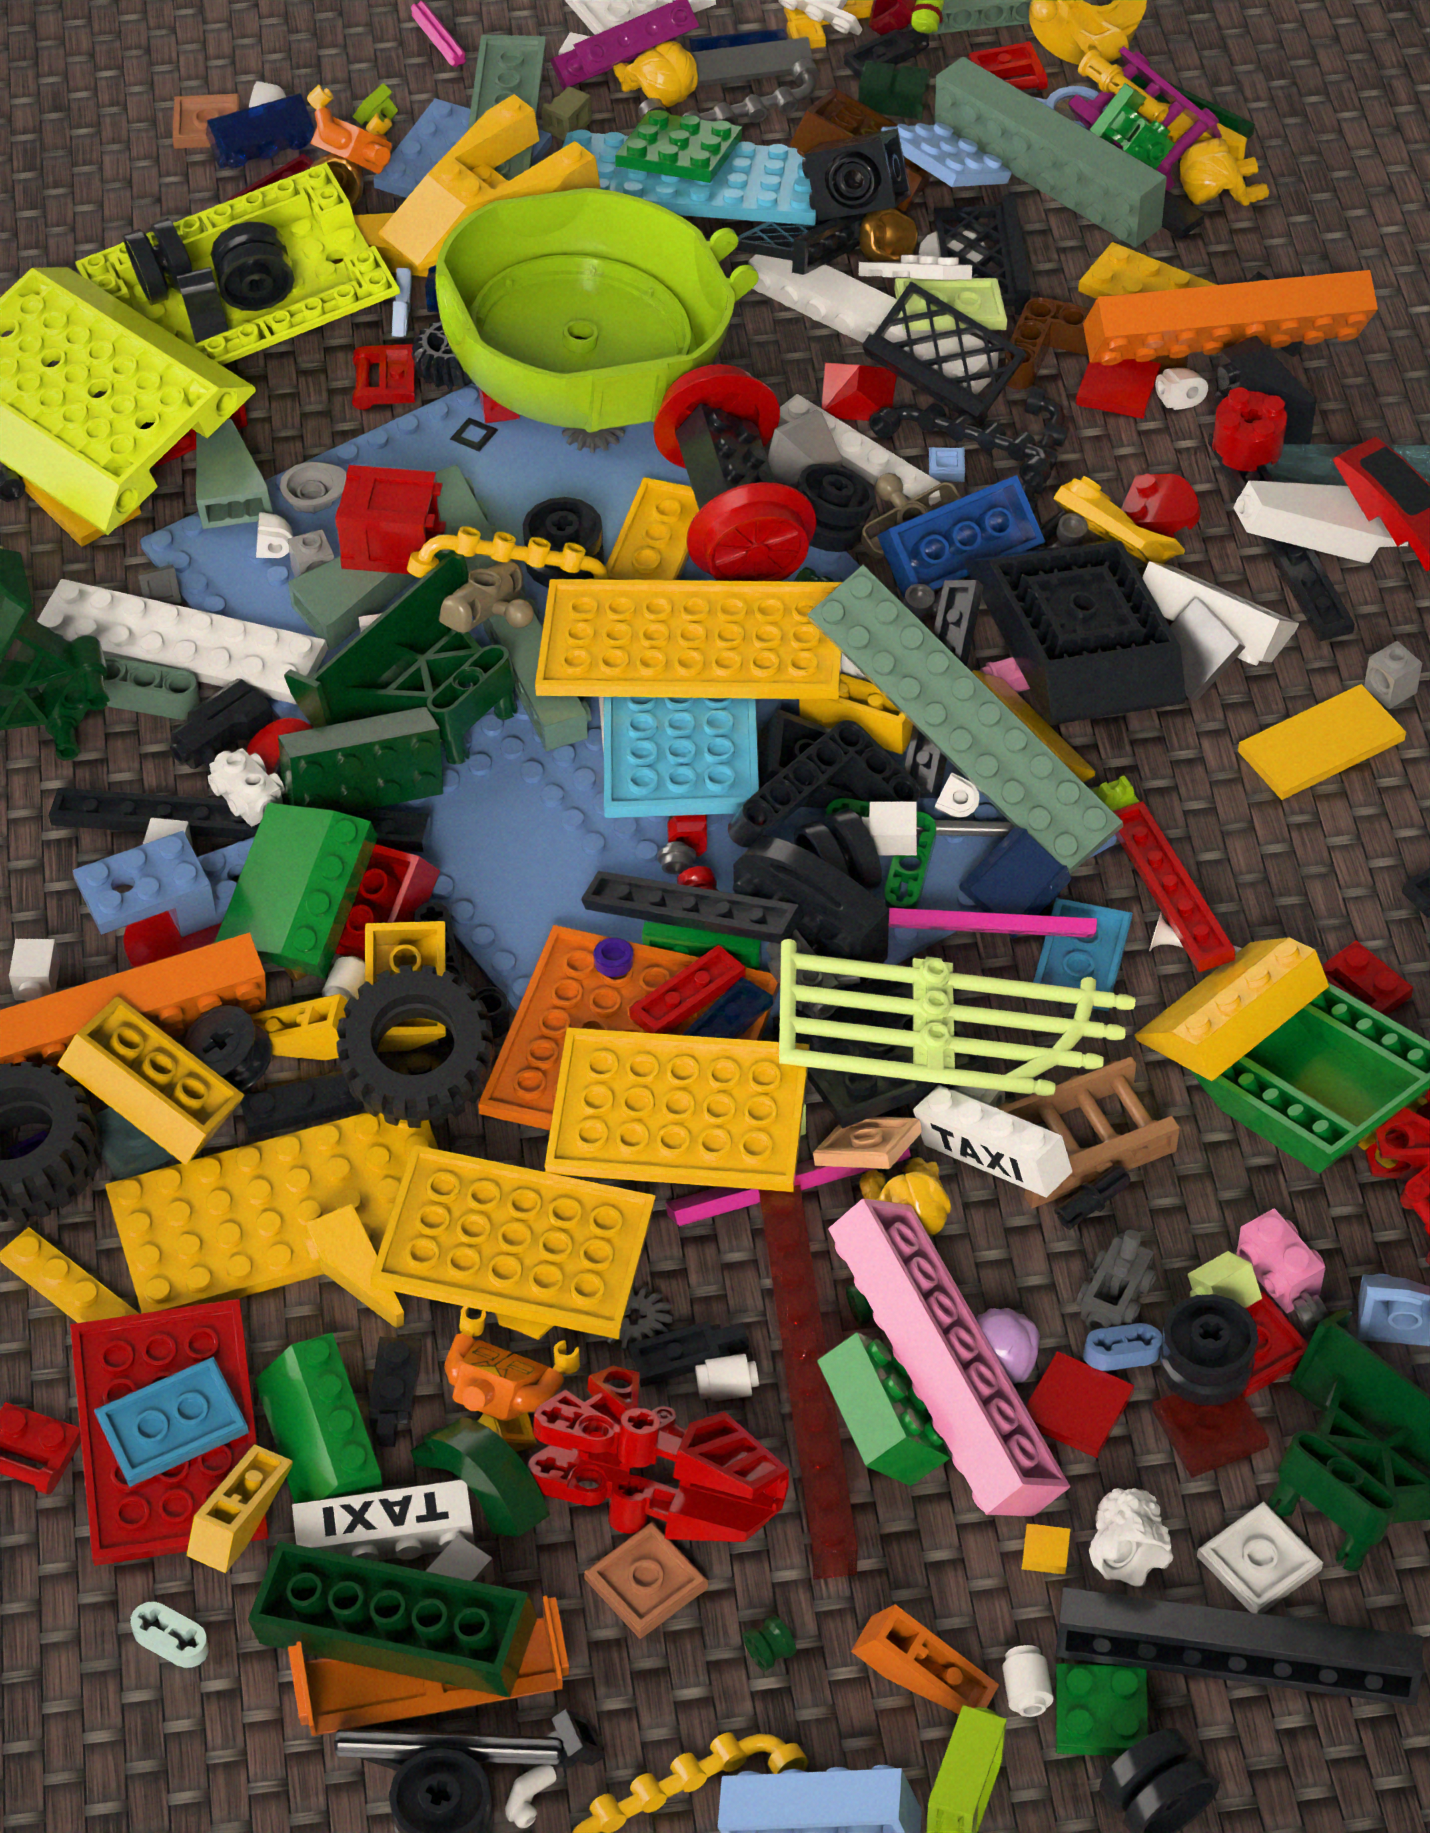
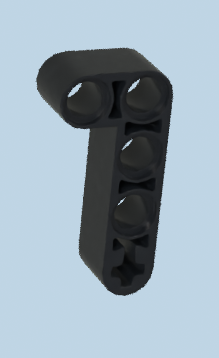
(492, 997)

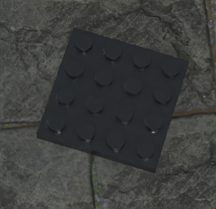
(862, 1096)

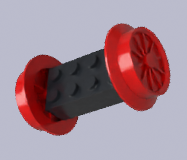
(746, 522)

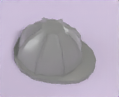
(312, 486)

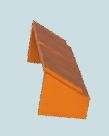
(352, 1696)

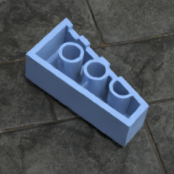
(819, 1802)

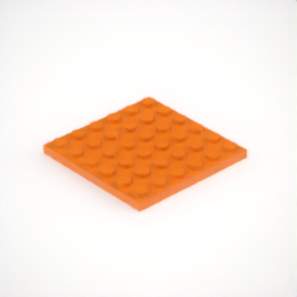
(573, 994)

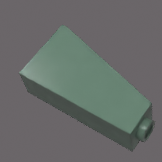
(228, 480)
(335, 597)

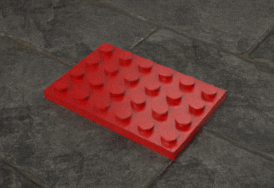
(124, 1356)

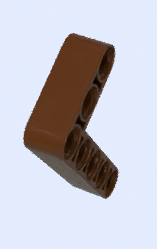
(1058, 326)

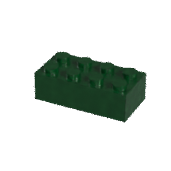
(363, 762)

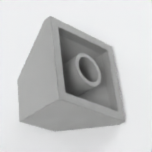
(799, 445)

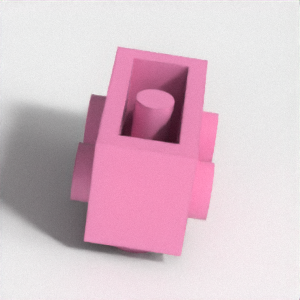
(1281, 1258)

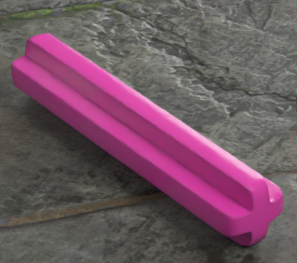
(438, 34)

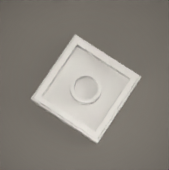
(1259, 1559)

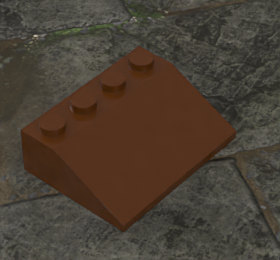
(842, 117)

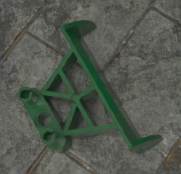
(401, 660)
(71, 670)
(1369, 1447)

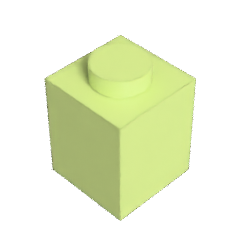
(1227, 1277)

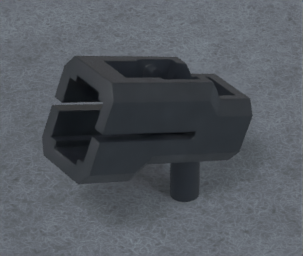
(219, 722)

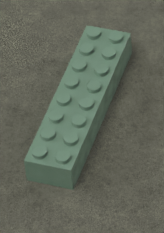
(1052, 152)

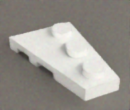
(918, 268)

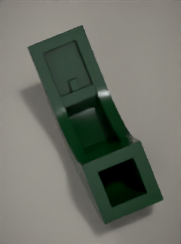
(490, 1470)

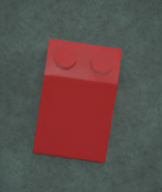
(388, 893)

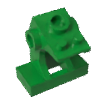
(1121, 122)

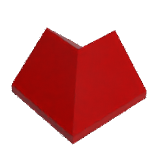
(856, 390)

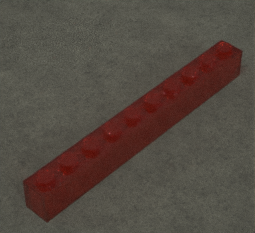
(807, 1393)

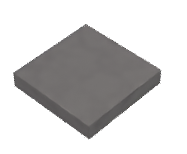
(1205, 647)

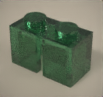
(894, 91)

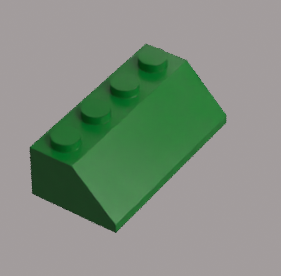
(318, 1423)

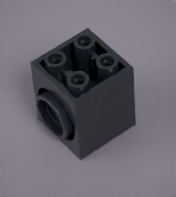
(836, 178)

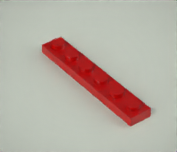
(1173, 889)

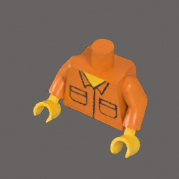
(335, 136)
(499, 1380)

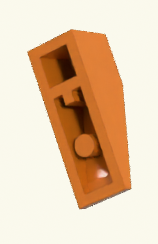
(921, 1661)

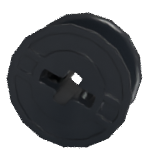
(230, 1045)

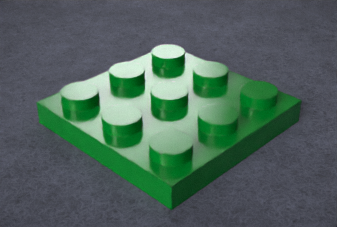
(679, 146)

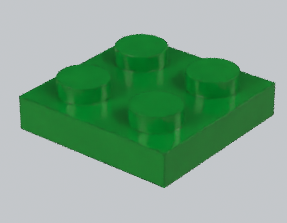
(1099, 1709)

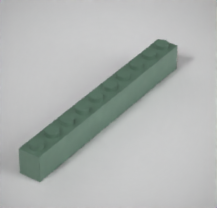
(554, 718)

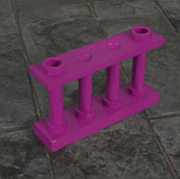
(623, 42)
(1136, 63)

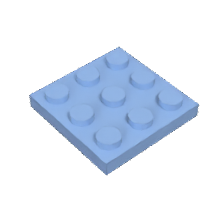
(950, 157)

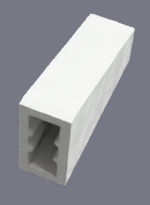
(1310, 517)

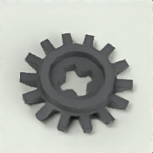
(594, 439)
(647, 1326)

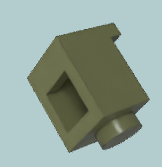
(567, 113)

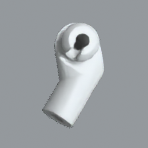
(524, 1788)

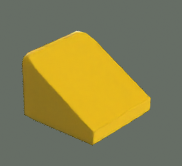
(516, 1432)

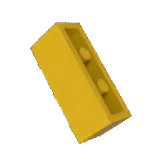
(867, 707)

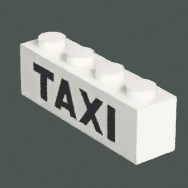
(993, 1140)
(388, 1522)

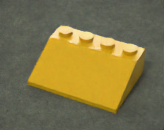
(1237, 1006)

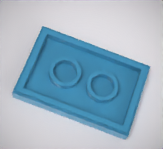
(1070, 959)
(171, 1421)

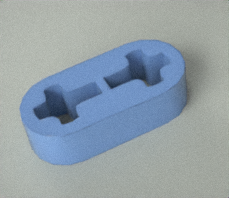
(1122, 1347)

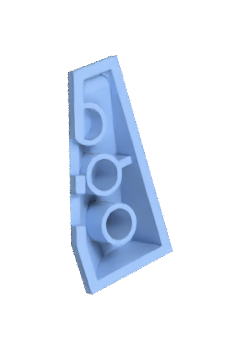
(1393, 1310)

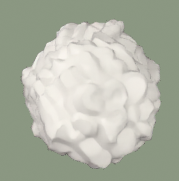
(1129, 1537)

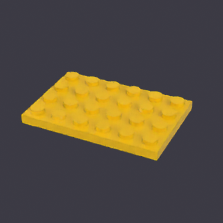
(676, 1110)
(514, 1241)

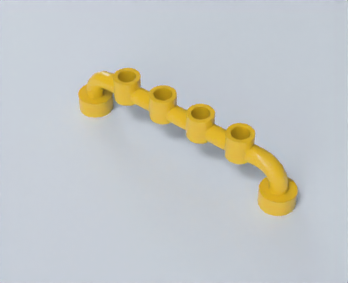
(502, 550)
(689, 1776)

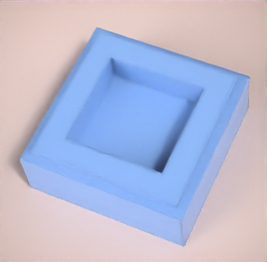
(947, 464)

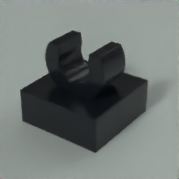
(577, 1738)

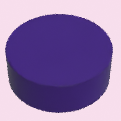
(613, 957)

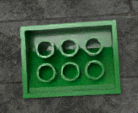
(299, 885)

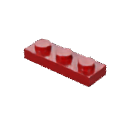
(687, 992)

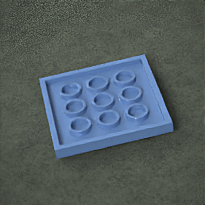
(429, 142)

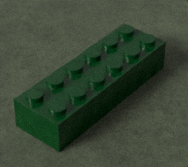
(394, 1618)

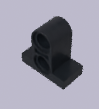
(202, 304)

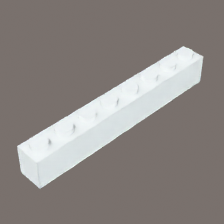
(858, 311)

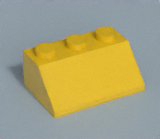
(401, 945)

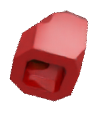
(689, 830)

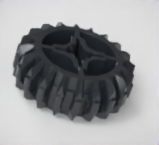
(436, 359)

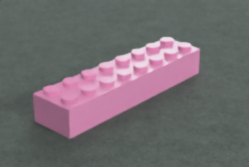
(948, 1359)

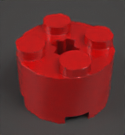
(1249, 429)

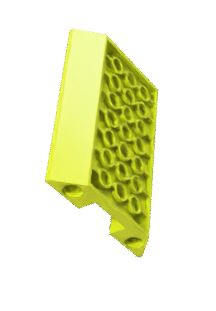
(316, 230)
(87, 447)

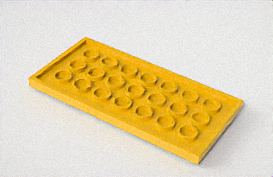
(686, 640)
(241, 1214)

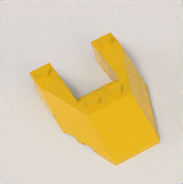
(467, 180)

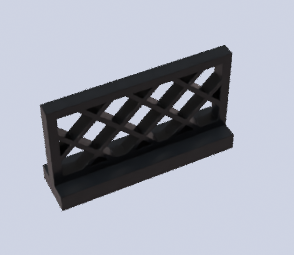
(804, 244)
(1008, 253)
(925, 377)

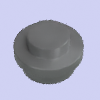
(676, 857)
(1310, 1310)

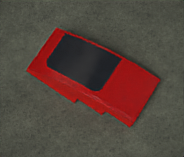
(1390, 489)

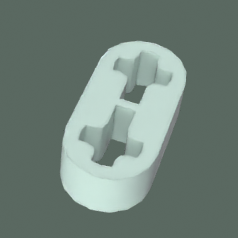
(164, 1641)

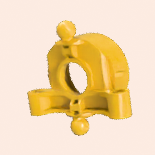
(1076, 27)

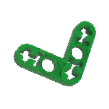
(897, 875)

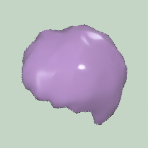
(1013, 1340)

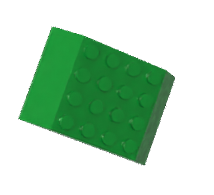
(1325, 1079)

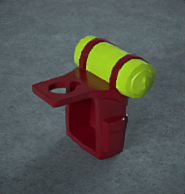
(897, 14)

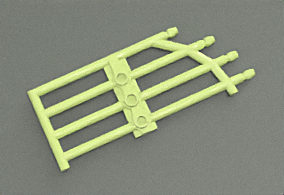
(934, 1022)

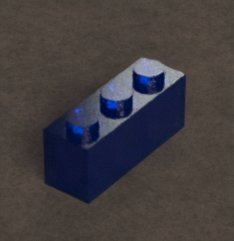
(260, 131)

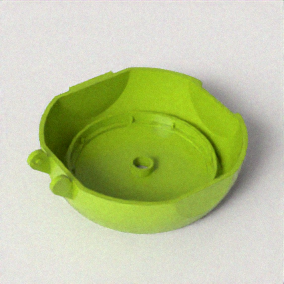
(593, 267)

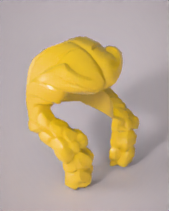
(662, 72)
(1211, 168)
(916, 1188)

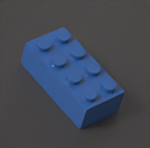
(972, 527)

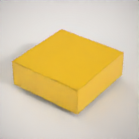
(807, 28)
(1046, 1549)

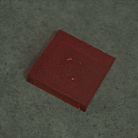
(1210, 1433)

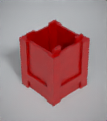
(386, 517)

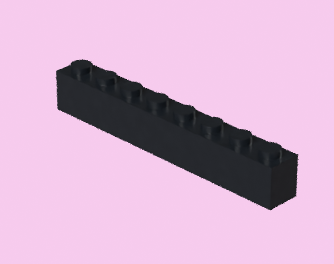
(1240, 1646)

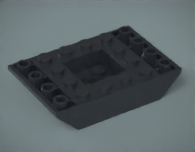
(1077, 660)

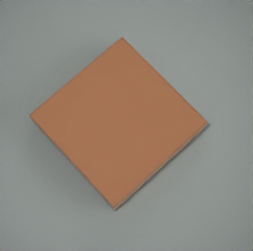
(192, 116)
(646, 1580)

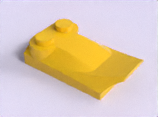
(1112, 524)

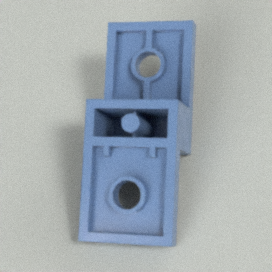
(163, 879)

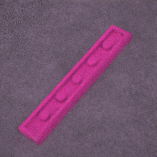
(992, 922)
(726, 1199)

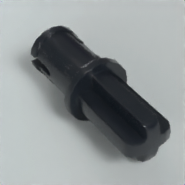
(1092, 1197)

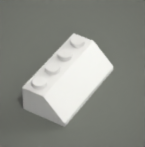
(1255, 626)

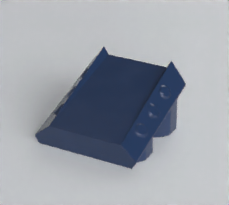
(1016, 877)

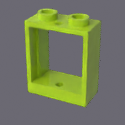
(967, 1772)

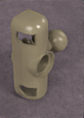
(890, 488)
(488, 594)

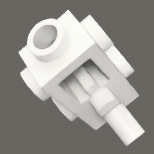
(245, 784)

